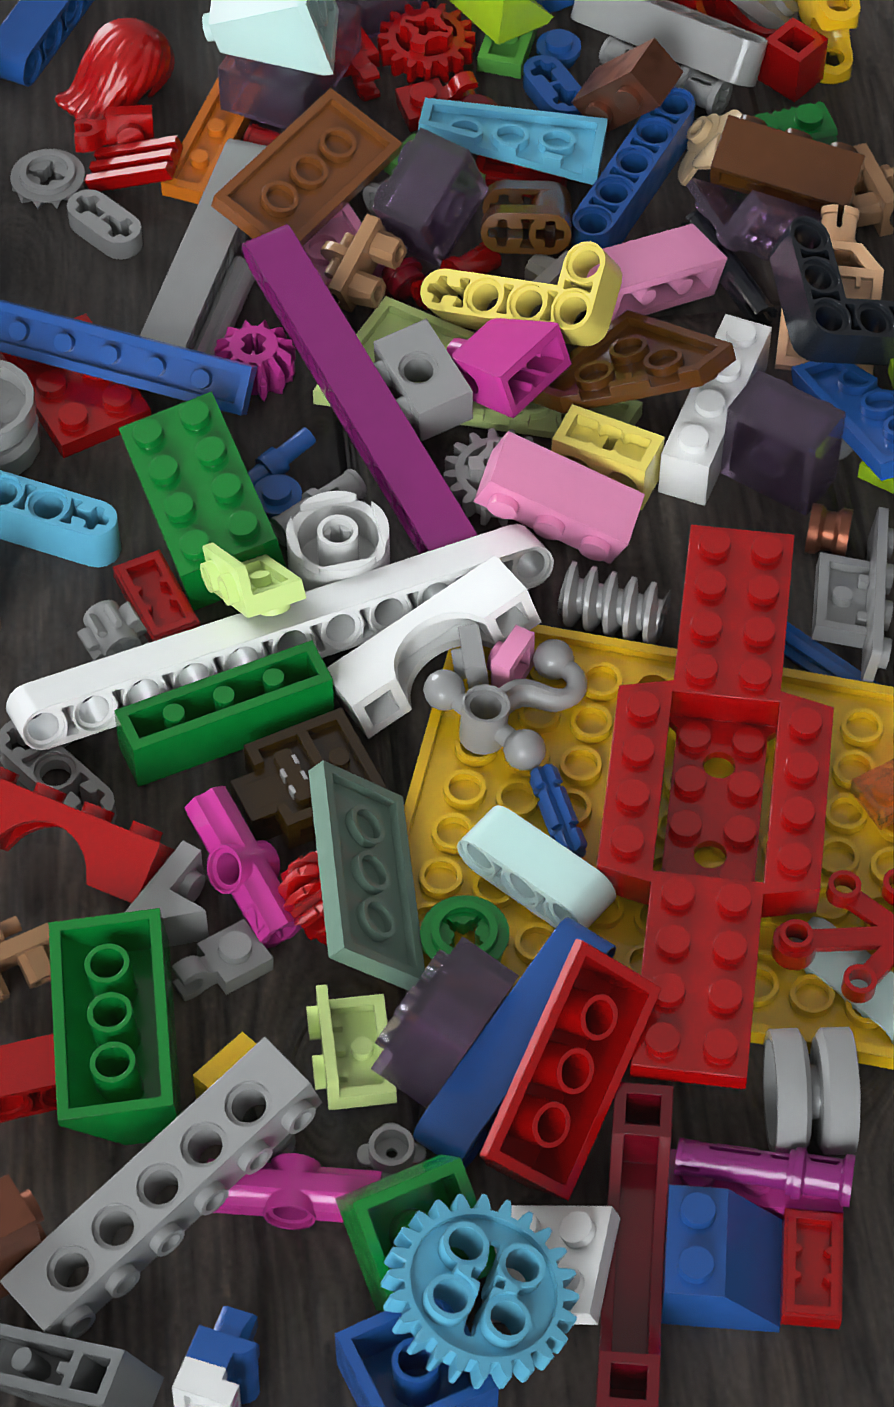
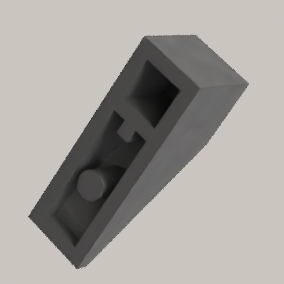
(72, 1371)

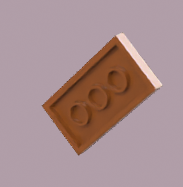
(308, 170)

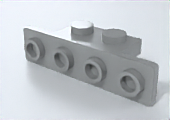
(852, 601)

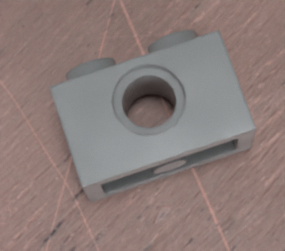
(419, 355)

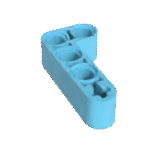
(58, 521)

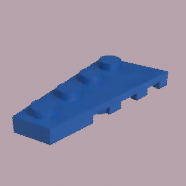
(867, 409)

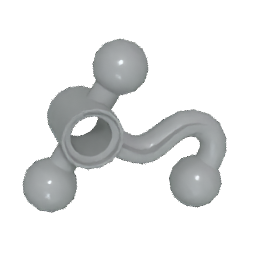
(487, 708)

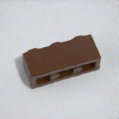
(785, 164)

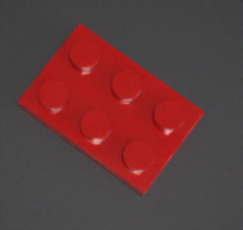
(79, 407)

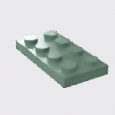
(366, 876)

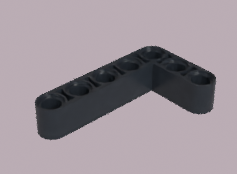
(815, 308)

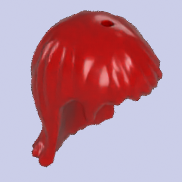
(118, 69)

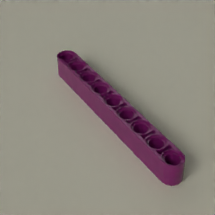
(356, 391)

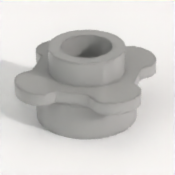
(391, 1138)

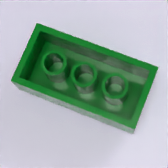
(198, 490)

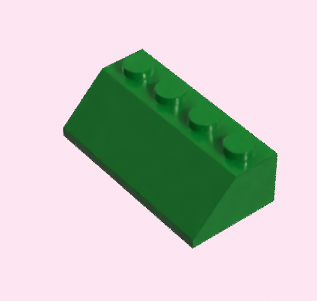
(114, 1026)

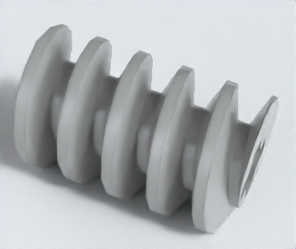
(612, 605)

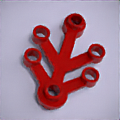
(877, 937)

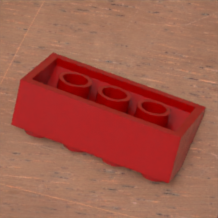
(570, 1072)

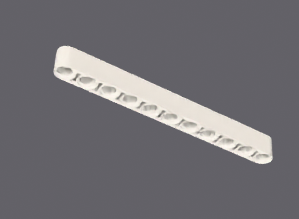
(360, 608)

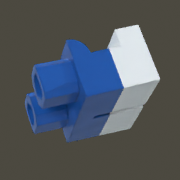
(220, 1364)

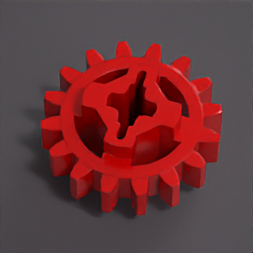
(426, 42)

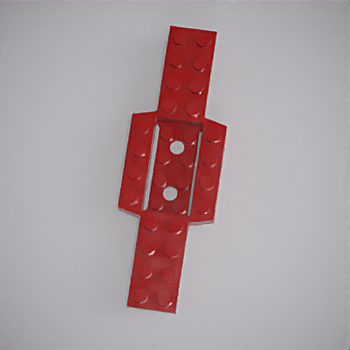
(727, 707)

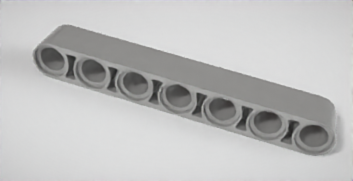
(201, 258)

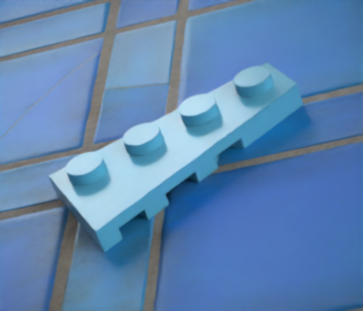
(529, 138)

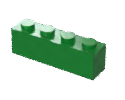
(223, 712)

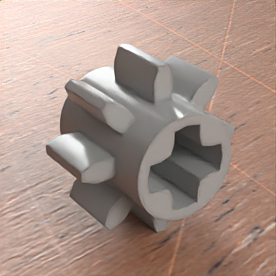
(110, 629)

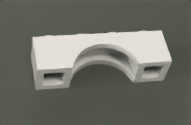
(695, 445)
(378, 675)

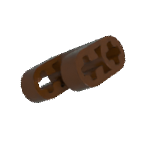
(546, 217)

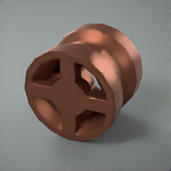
(828, 530)

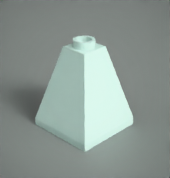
(276, 32)

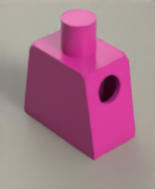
(510, 362)

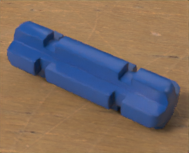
(557, 808)

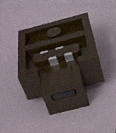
(277, 788)

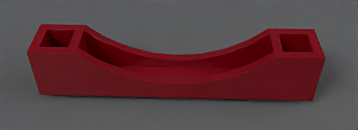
(633, 1293)

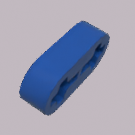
(545, 94)

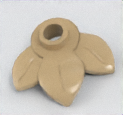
(702, 144)

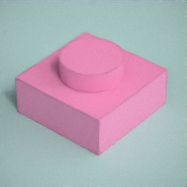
(512, 657)

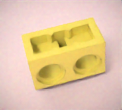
(611, 448)

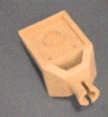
(858, 271)

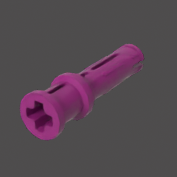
(793, 1171)

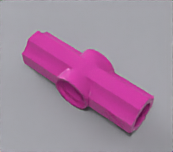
(242, 865)
(294, 1191)

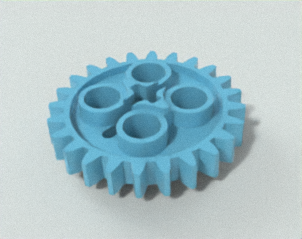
(531, 1310)

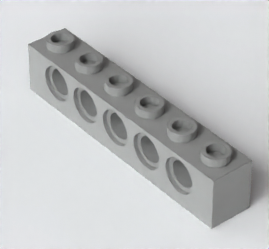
(130, 1195)

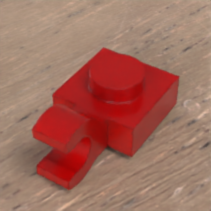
(364, 69)
(412, 97)
(121, 126)

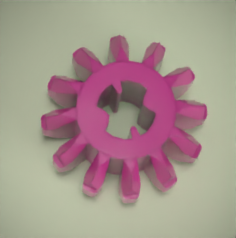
(262, 348)

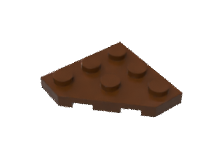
(635, 362)

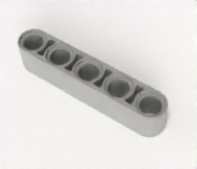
(684, 34)

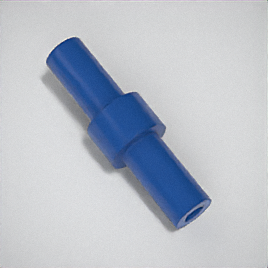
(278, 460)

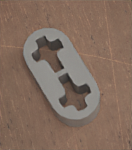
(109, 219)

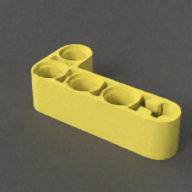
(519, 297)

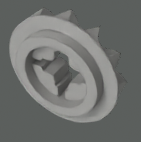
(37, 167)

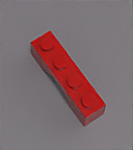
(793, 52)
(115, 858)

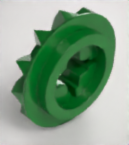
(462, 915)

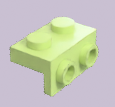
(251, 585)
(349, 1049)

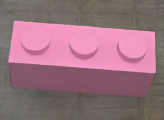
(665, 270)
(559, 498)

